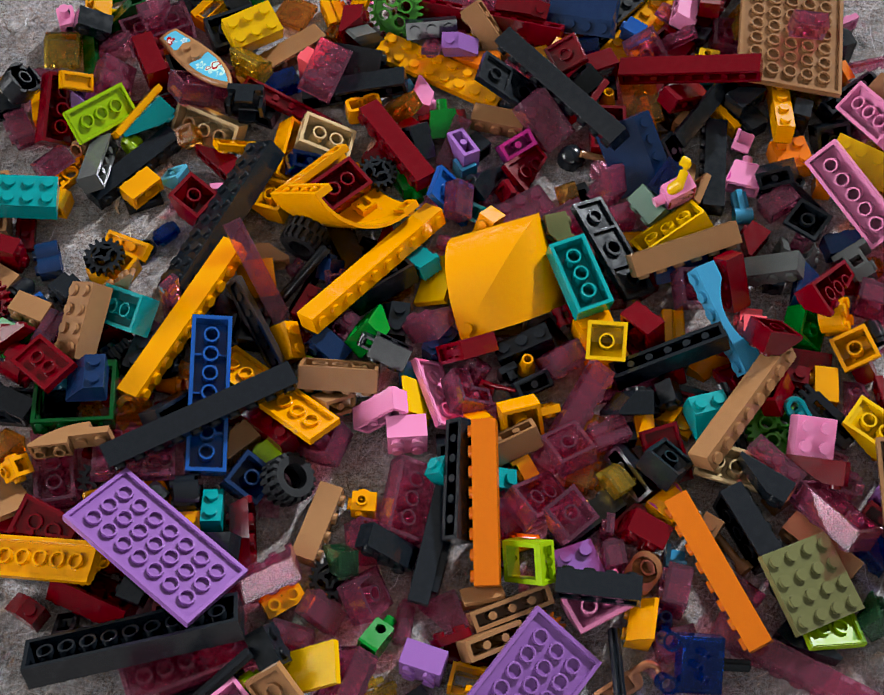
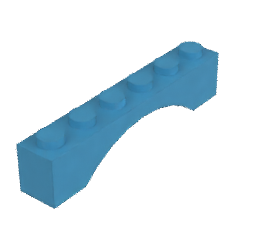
(707, 285)

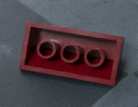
(91, 601)

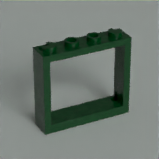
(44, 426)

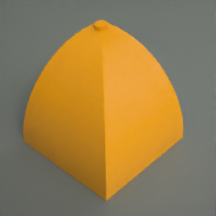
(305, 198)
(500, 276)

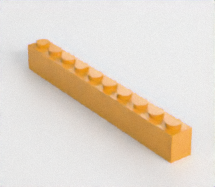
(371, 268)
(176, 327)

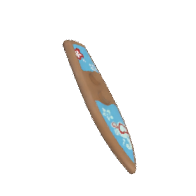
(196, 58)

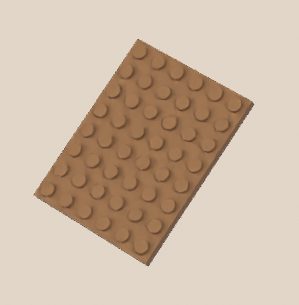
(788, 60)

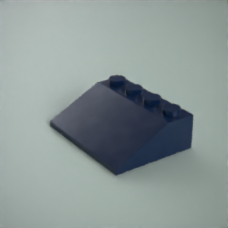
(586, 16)
(640, 153)

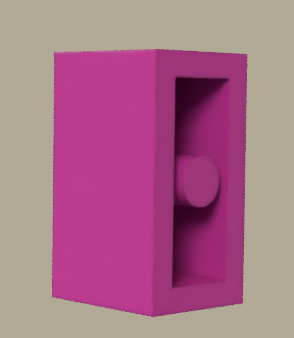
(516, 145)

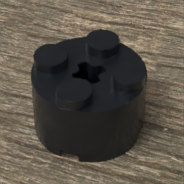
(19, 83)
(186, 492)

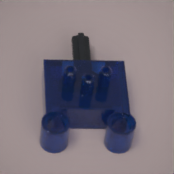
(697, 663)

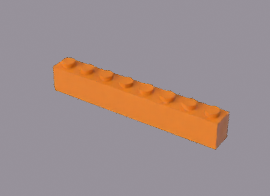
(485, 503)
(718, 572)

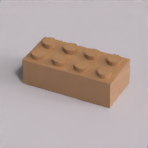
(83, 319)
(338, 375)

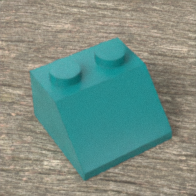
(701, 409)

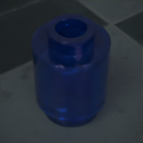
(166, 233)

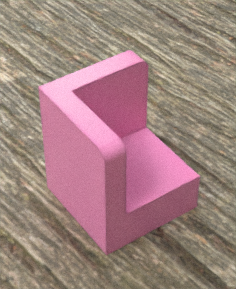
(742, 142)

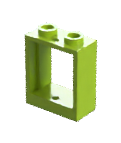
(543, 550)

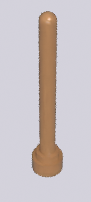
(742, 566)

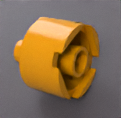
(839, 322)

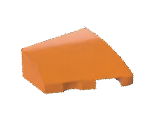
(702, 369)

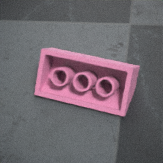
(865, 112)

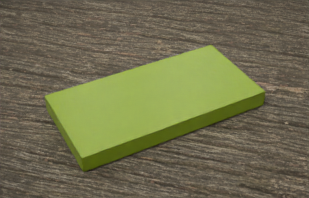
(99, 113)

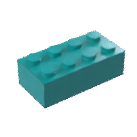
(29, 196)
(579, 276)

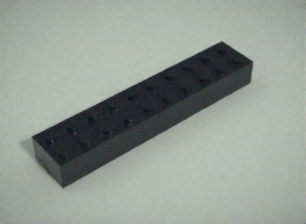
(232, 201)
(129, 642)

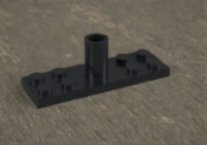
(503, 81)
(610, 247)

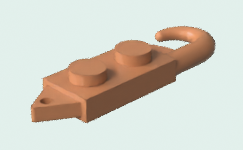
(633, 679)

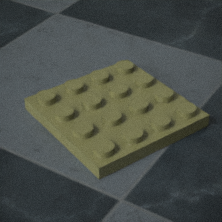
(810, 583)

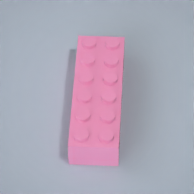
(850, 190)

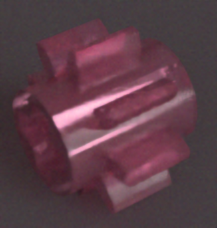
(595, 169)

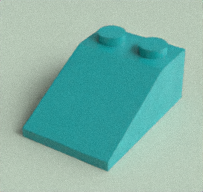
(155, 114)
(131, 311)

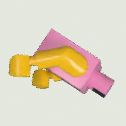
(677, 190)

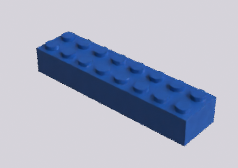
(208, 375)

